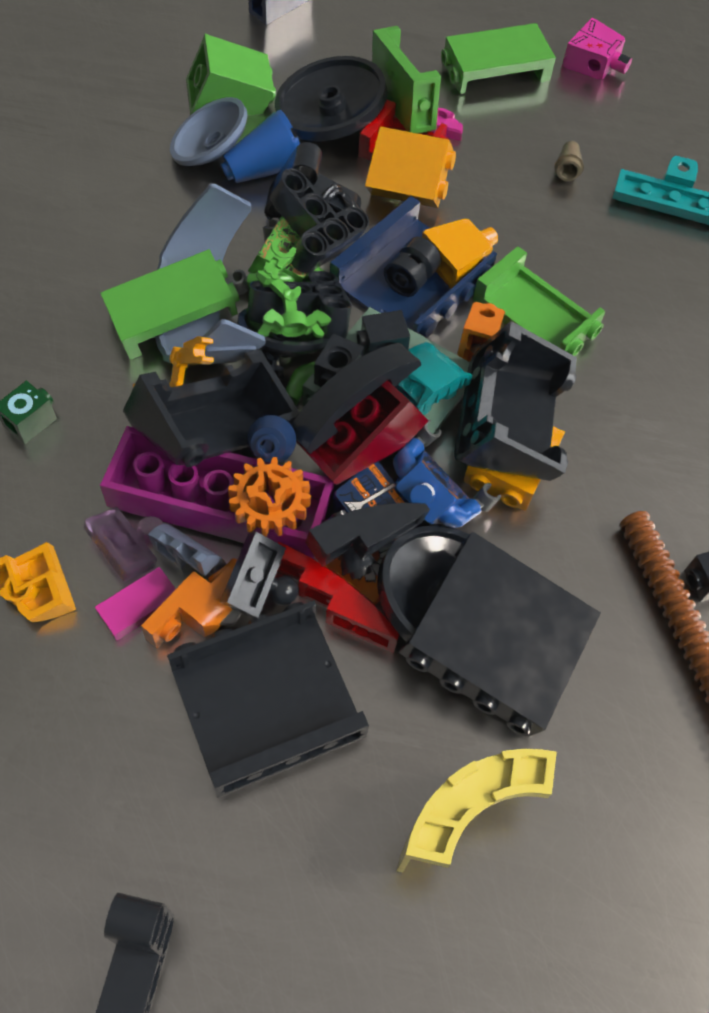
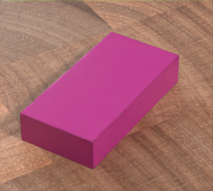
(135, 603)

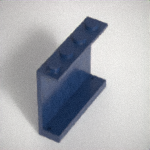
(363, 264)

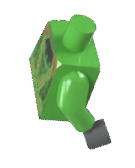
(289, 238)

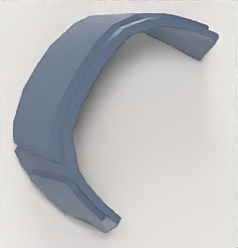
(205, 226)

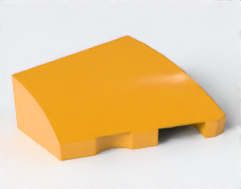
(36, 584)

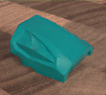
(434, 379)

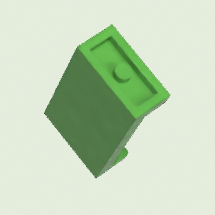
(497, 54)
(412, 91)
(169, 299)
(536, 304)

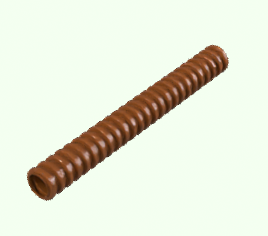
(670, 592)

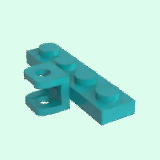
(668, 195)

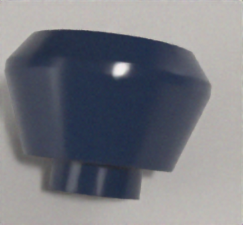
(274, 431)

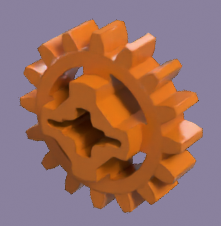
(253, 504)

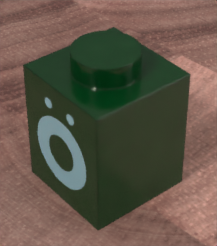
(27, 411)

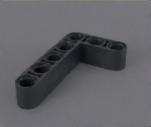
(141, 937)

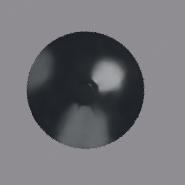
(332, 97)
(414, 572)

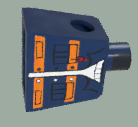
(367, 489)

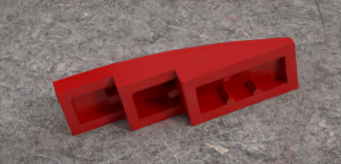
(344, 604)

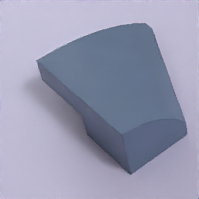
(183, 550)

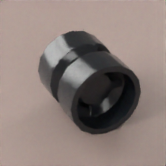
(412, 266)

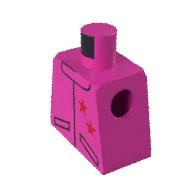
(596, 51)

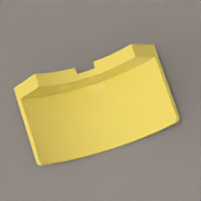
(469, 793)

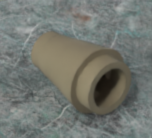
(569, 163)

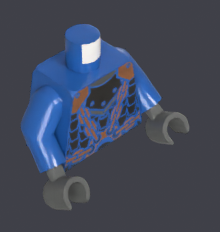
(426, 482)

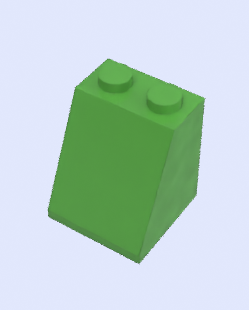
(230, 70)

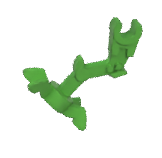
(292, 322)

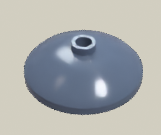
(209, 132)

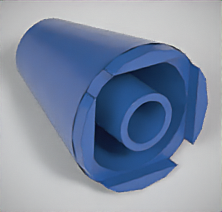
(261, 151)

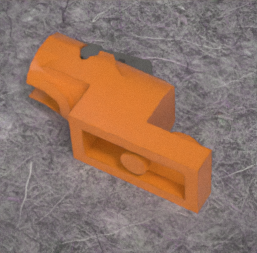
(195, 604)

